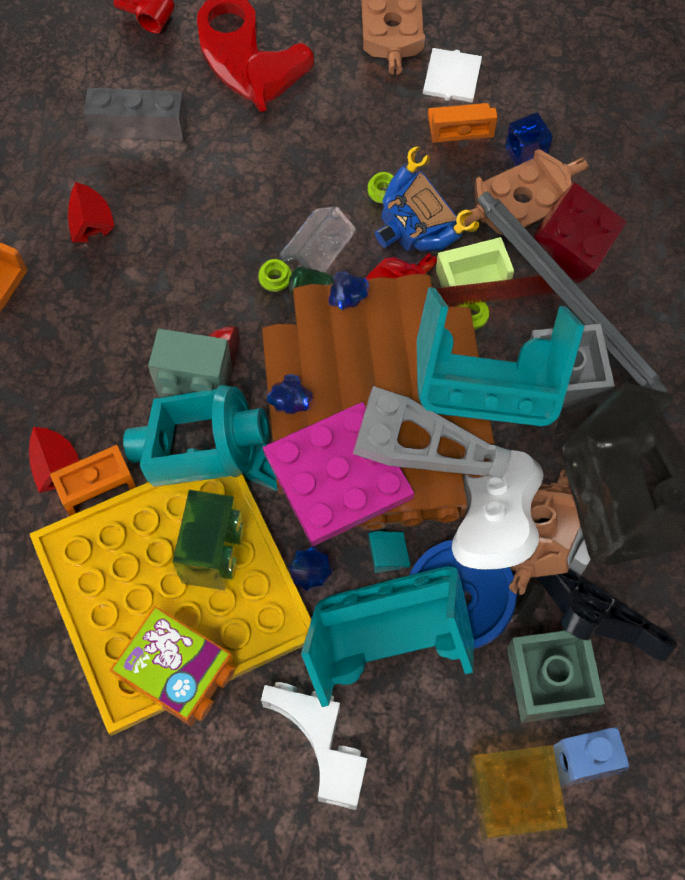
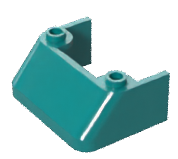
(491, 388)
(387, 622)

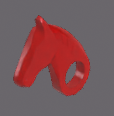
(239, 64)

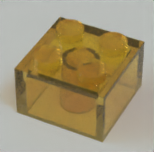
(518, 793)

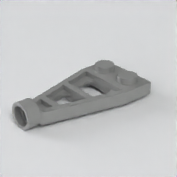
(381, 428)

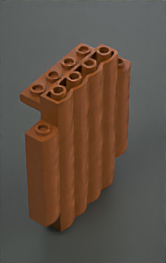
(368, 346)

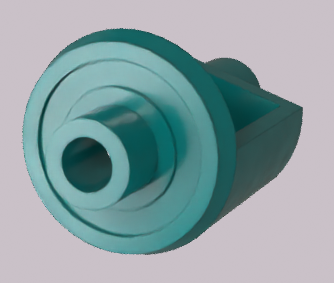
(234, 432)

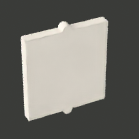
(452, 75)

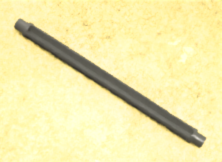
(569, 291)

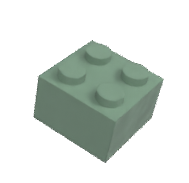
(188, 363)
(554, 676)

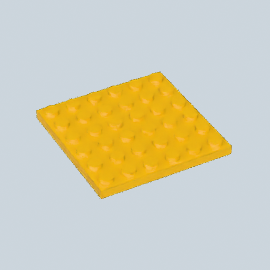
(117, 565)

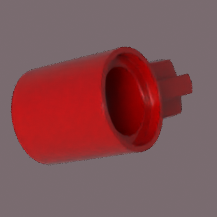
(149, 13)

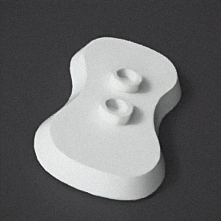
(498, 517)

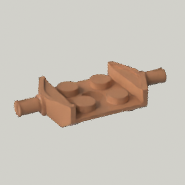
(392, 41)
(540, 179)
(555, 535)

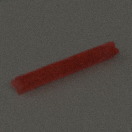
(495, 289)

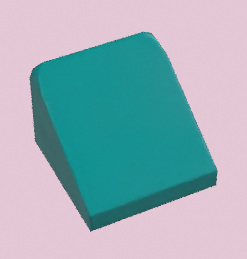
(261, 470)
(388, 551)

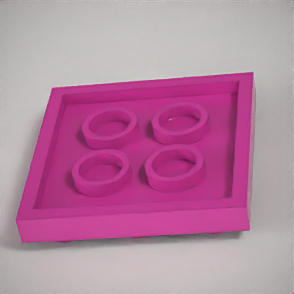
(330, 484)

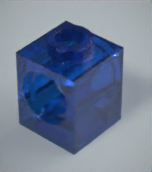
(526, 136)

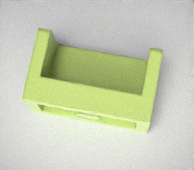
(474, 264)

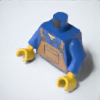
(417, 212)

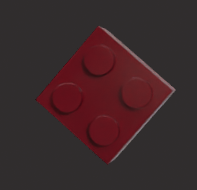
(578, 232)

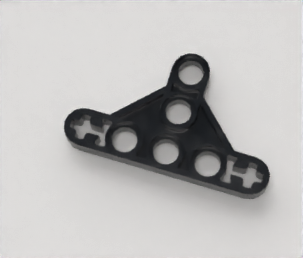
(594, 611)

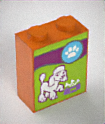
(174, 666)

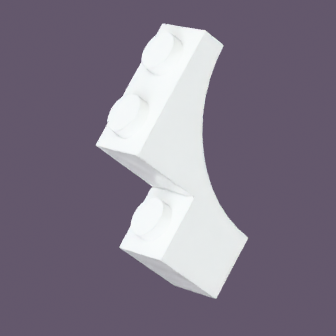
(339, 770)

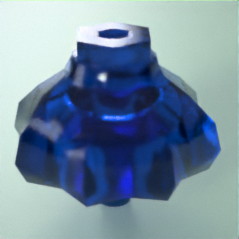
(347, 290)
(290, 395)
(310, 569)

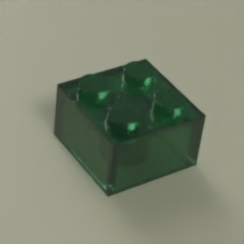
(207, 540)

